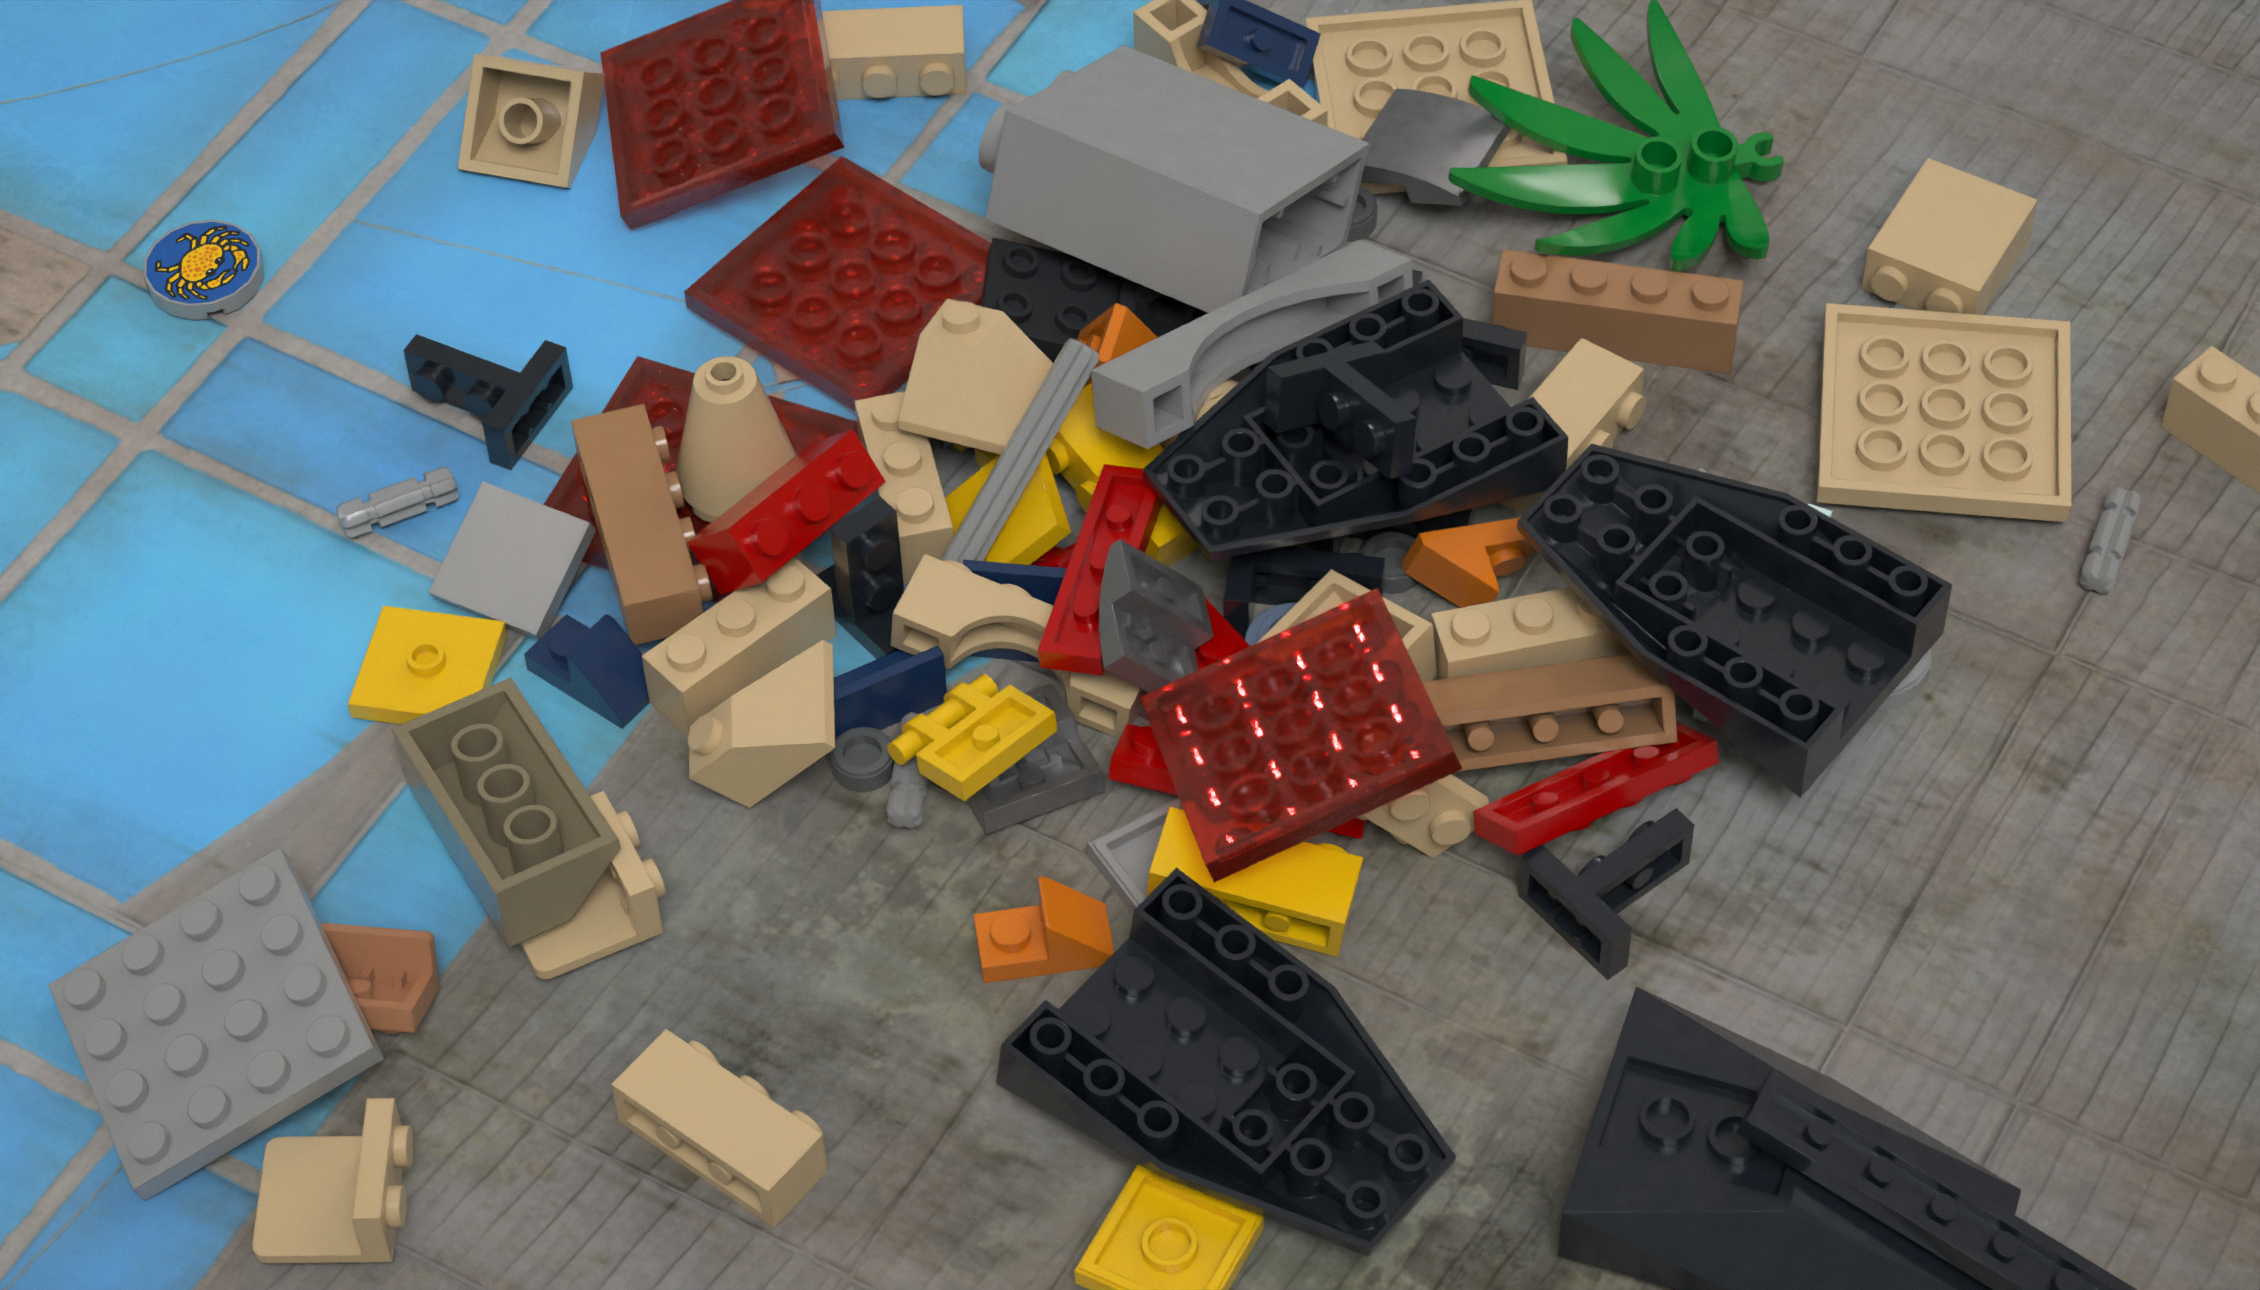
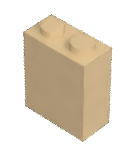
(1949, 242)

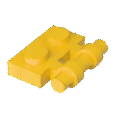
(973, 735)

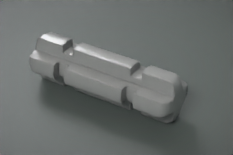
(397, 502)
(2110, 540)
(908, 791)

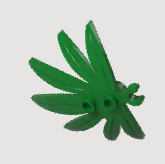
(1680, 171)

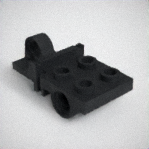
(1059, 295)

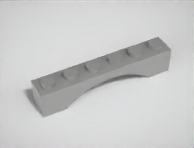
(1166, 381)

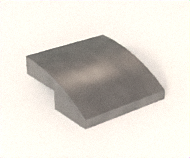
(1425, 136)
(1149, 619)
(1045, 778)

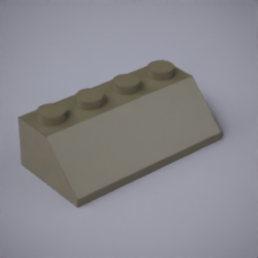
(507, 808)

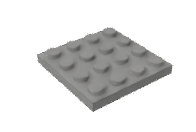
(214, 1023)

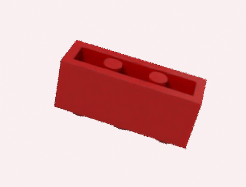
(786, 512)

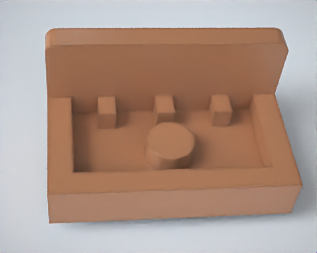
(388, 972)

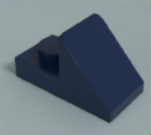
(593, 667)

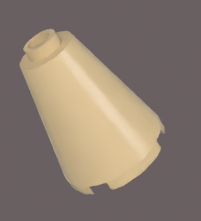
(728, 437)

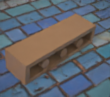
(1621, 308)
(639, 522)
(1554, 711)

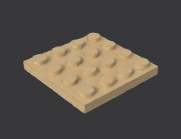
(1430, 51)
(1945, 413)

